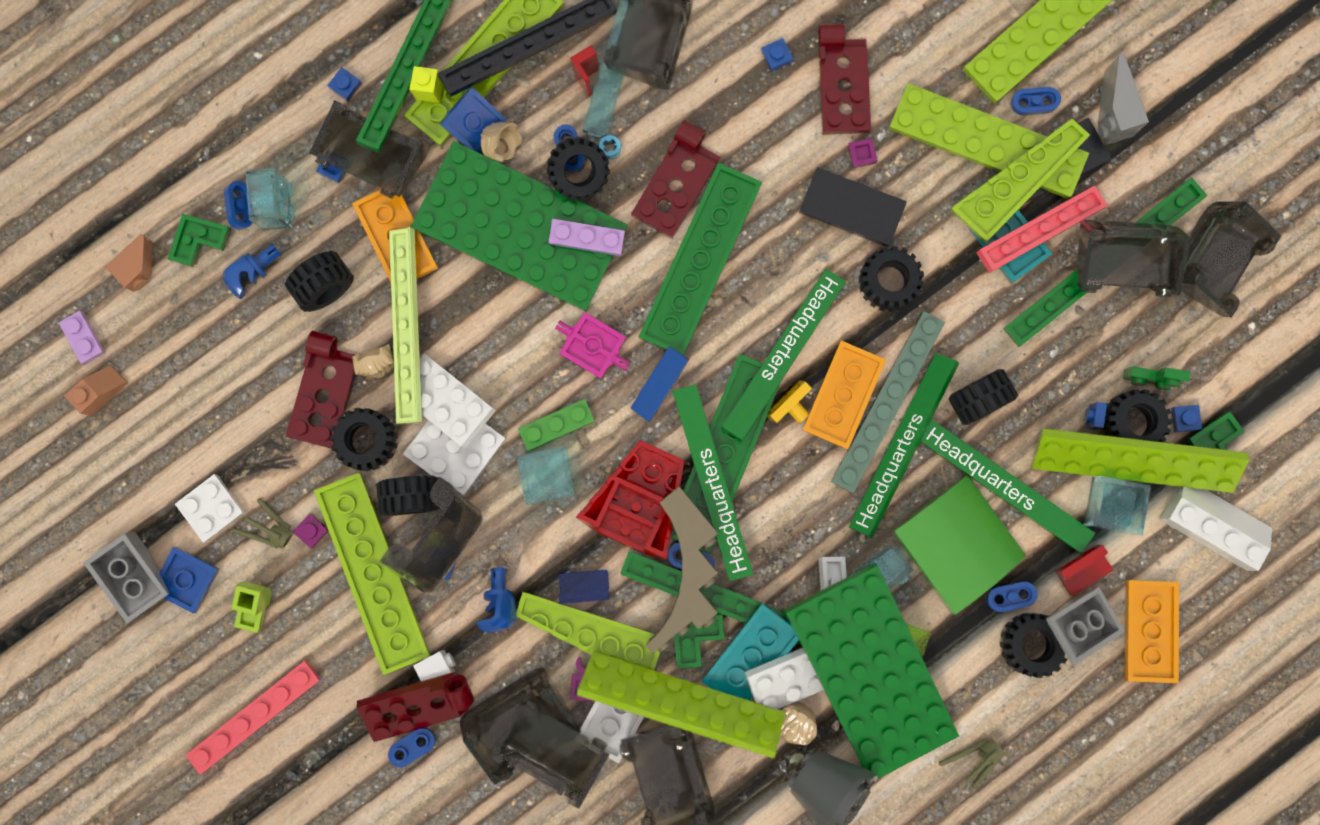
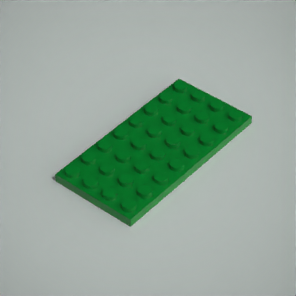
(508, 223)
(872, 671)

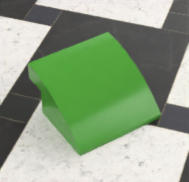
(959, 544)

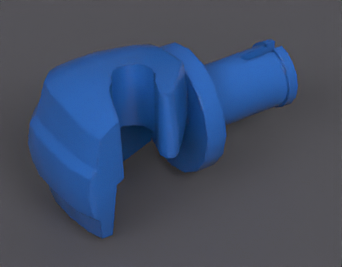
(248, 264)
(501, 604)

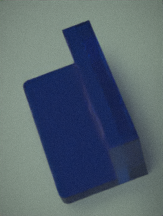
(584, 586)

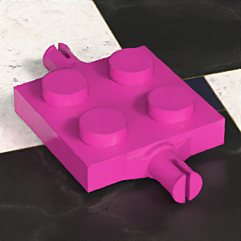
(592, 345)

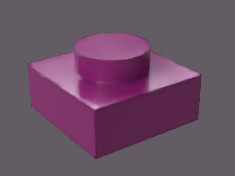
(862, 153)
(311, 531)

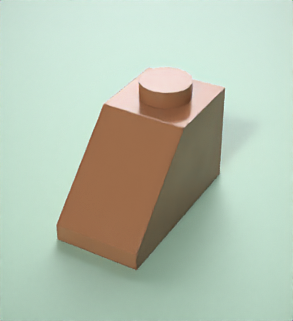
(133, 264)
(95, 390)

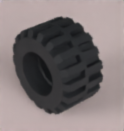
(598, 174)
(905, 265)
(319, 281)
(983, 397)
(1149, 405)
(344, 435)
(406, 495)
(1013, 649)

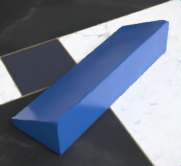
(659, 383)

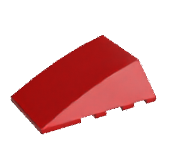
(630, 499)

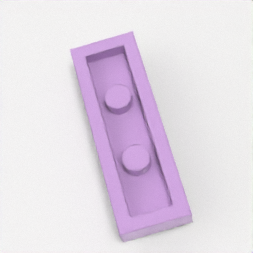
(586, 237)

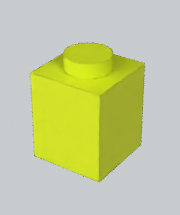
(426, 84)

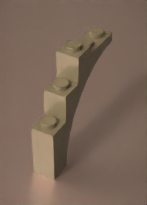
(697, 571)

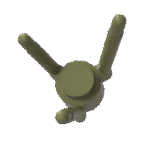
(278, 535)
(989, 754)

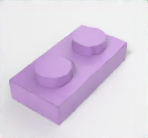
(82, 337)

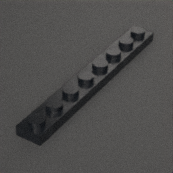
(525, 45)

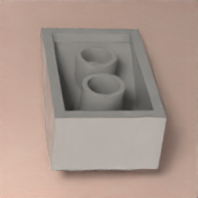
(1120, 105)
(128, 575)
(1085, 625)

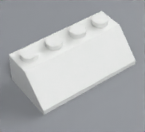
(1219, 527)

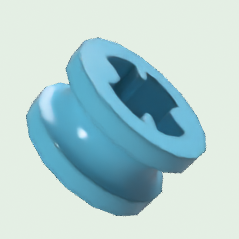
(609, 139)

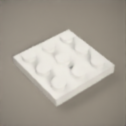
(446, 459)

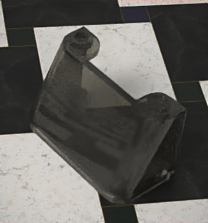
(650, 41)
(387, 170)
(1221, 251)
(1132, 256)
(441, 542)
(487, 720)
(551, 752)
(669, 776)

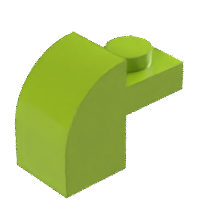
(250, 603)

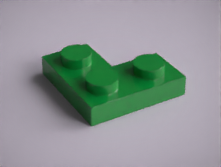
(193, 233)
(1162, 378)
(1217, 433)
(688, 645)

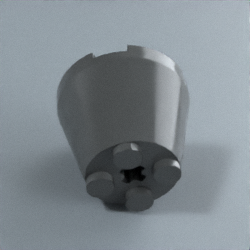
(831, 788)

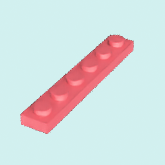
(1041, 229)
(253, 717)

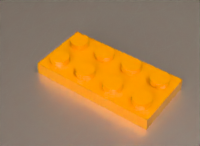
(384, 214)
(844, 395)
(1152, 631)

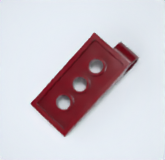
(831, 48)
(683, 147)
(321, 354)
(450, 687)

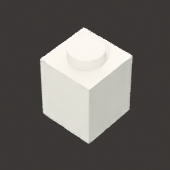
(435, 666)

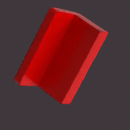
(584, 65)
(1084, 569)

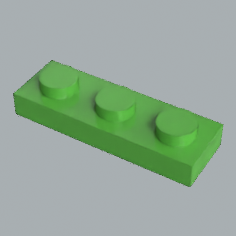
(556, 425)

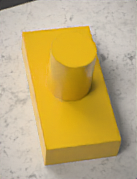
(790, 404)

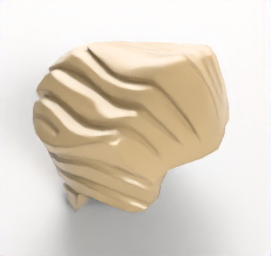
(500, 141)
(374, 362)
(799, 724)

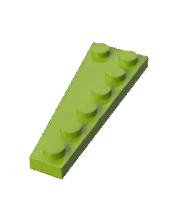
(1007, 191)
(588, 630)

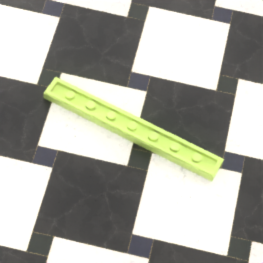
(405, 326)

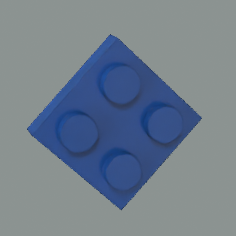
(469, 118)
(187, 579)

